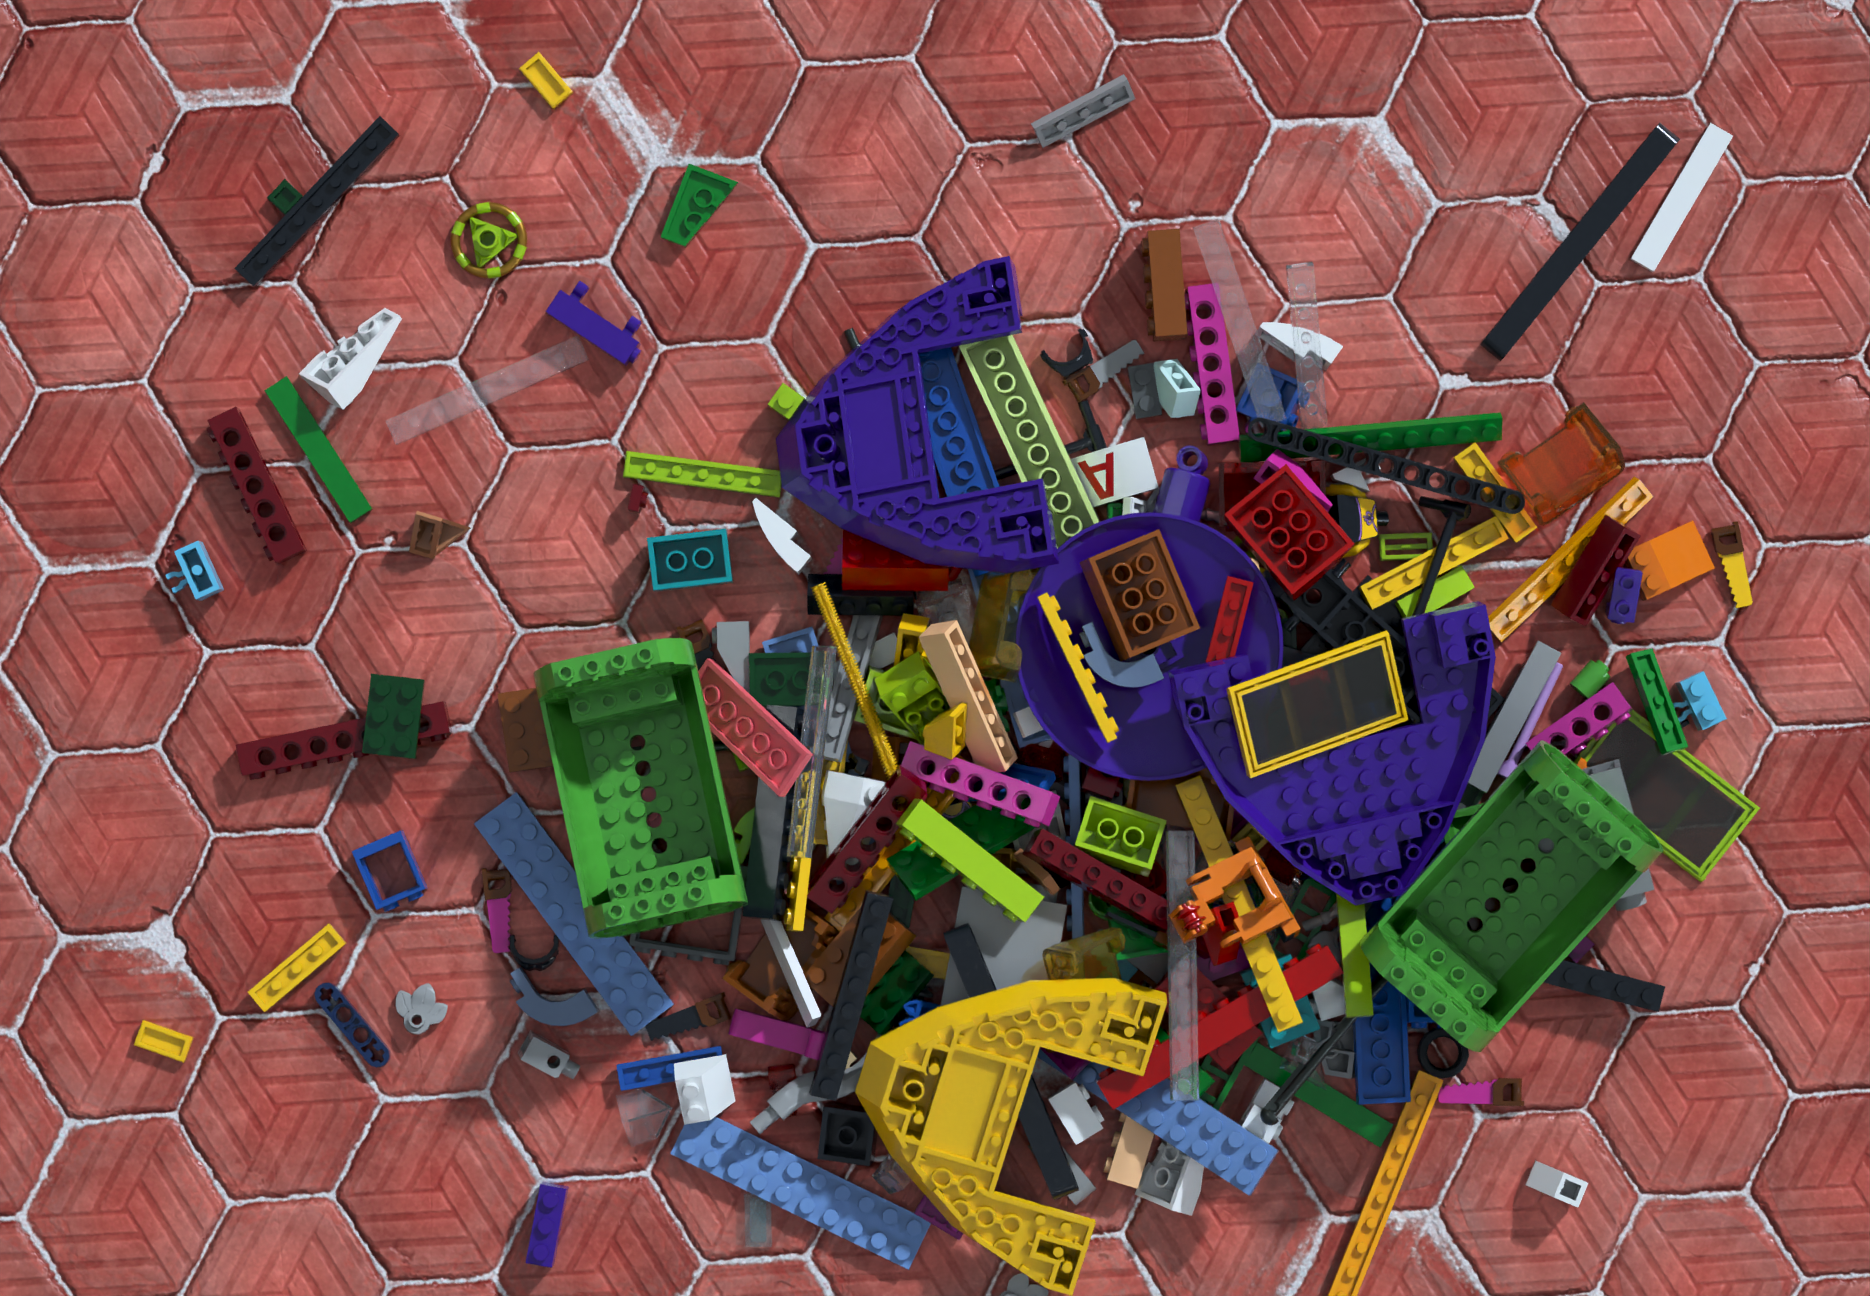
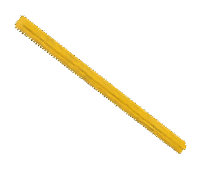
(856, 682)

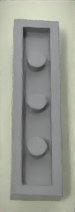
(1083, 111)

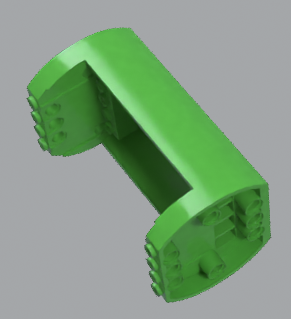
(590, 717)
(1483, 976)

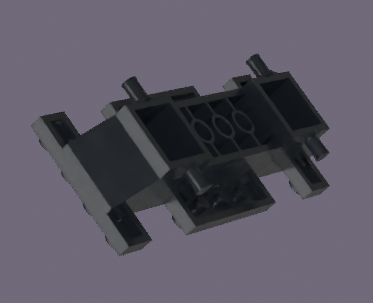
(1344, 618)

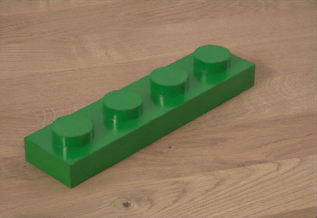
(1656, 701)

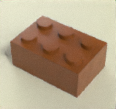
(524, 731)

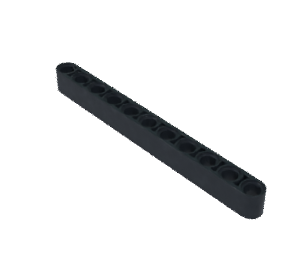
(1580, 241)
(1396, 472)
(1033, 1110)

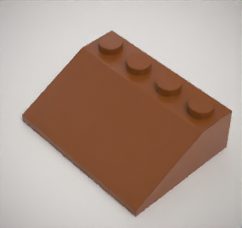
(1139, 595)

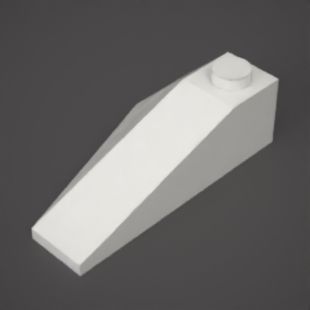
(346, 368)
(844, 802)
(1172, 1180)

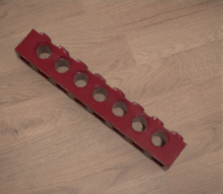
(250, 752)
(1102, 882)

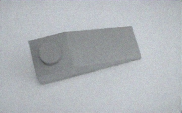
(734, 648)

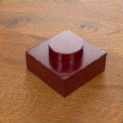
(638, 498)

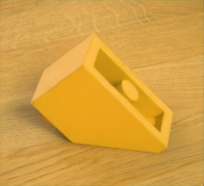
(947, 732)

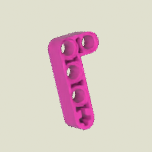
(777, 1033)

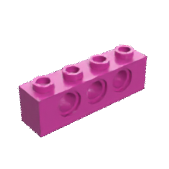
(1564, 727)

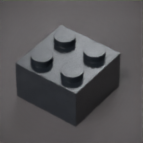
(847, 1135)

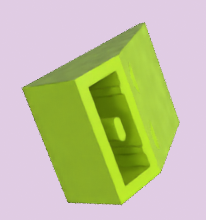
(912, 693)

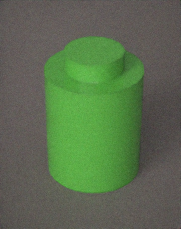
(1590, 679)

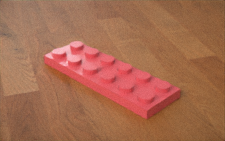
(751, 730)

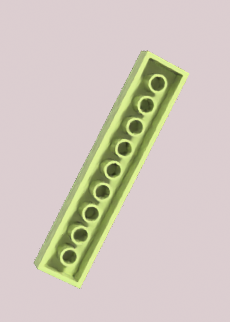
(1029, 431)

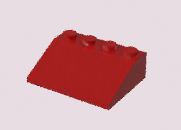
(1289, 532)

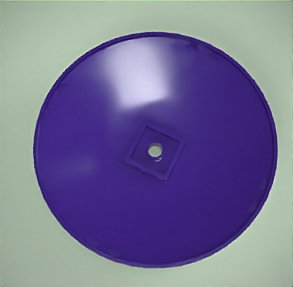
(1150, 731)

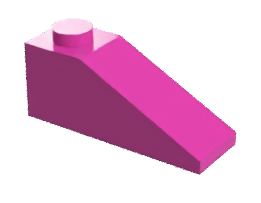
(1277, 461)

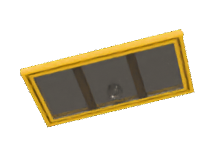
(1317, 704)

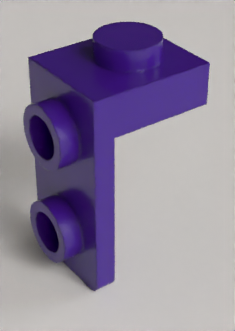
(1624, 596)

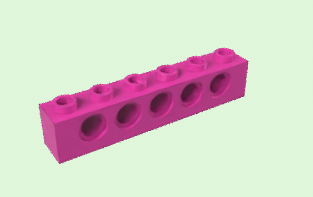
(1228, 430)
(1042, 801)

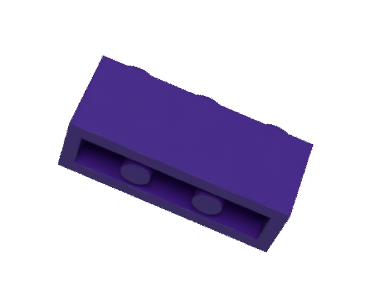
(547, 1224)

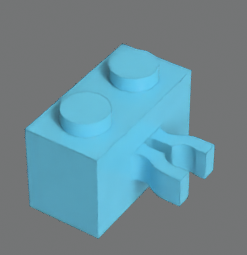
(198, 571)
(1700, 701)

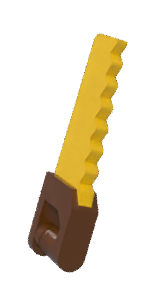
(1733, 563)

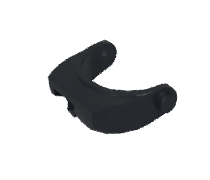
(1069, 368)

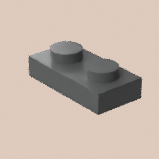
(1144, 391)

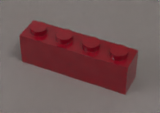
(1595, 570)

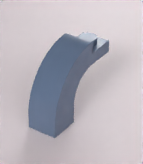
(1124, 674)
(551, 1012)

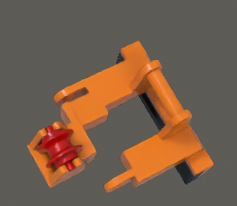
(1194, 916)

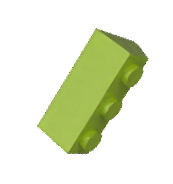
(1120, 836)

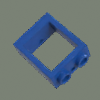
(378, 846)

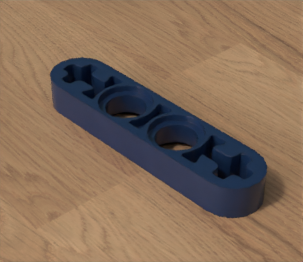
(355, 1022)

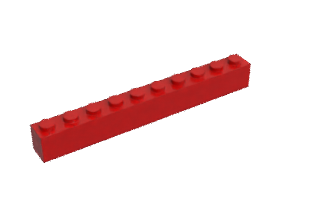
(1223, 1023)

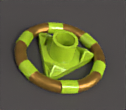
(489, 240)

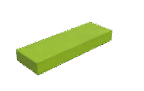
(1445, 590)

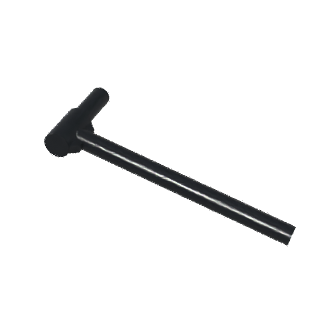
(1092, 440)
(1453, 512)

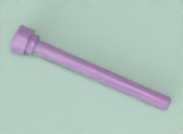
(1510, 764)

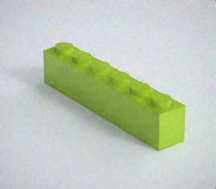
(969, 860)

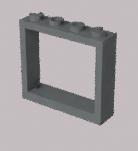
(692, 952)

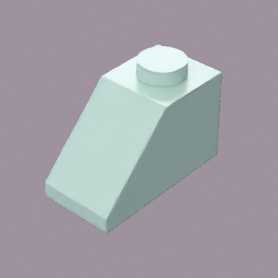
(1175, 388)

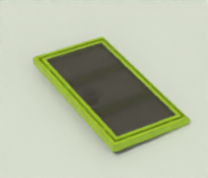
(1674, 795)

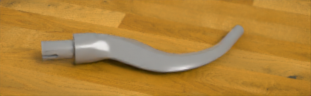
(797, 1093)

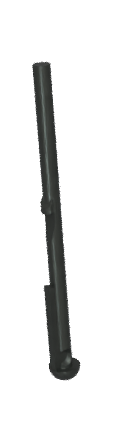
(1301, 1074)

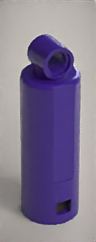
(1184, 488)

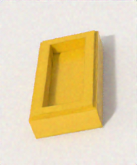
(546, 80)
(163, 1041)

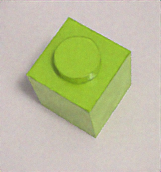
(786, 401)

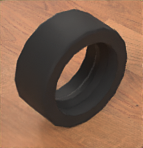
(1423, 1059)

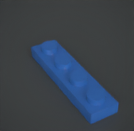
(658, 1069)

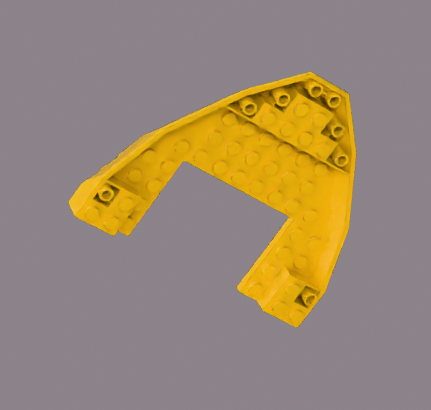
(953, 1088)

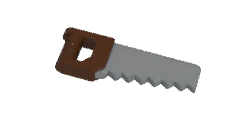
(1103, 370)

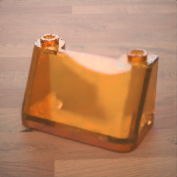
(1564, 466)

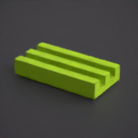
(1382, 547)

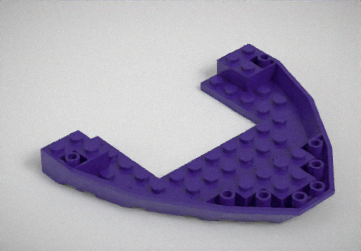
(865, 443)
(1376, 805)

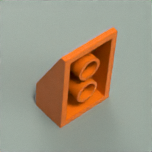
(1670, 560)

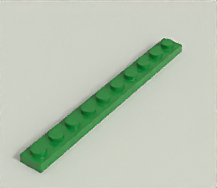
(1388, 435)

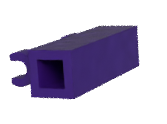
(593, 327)

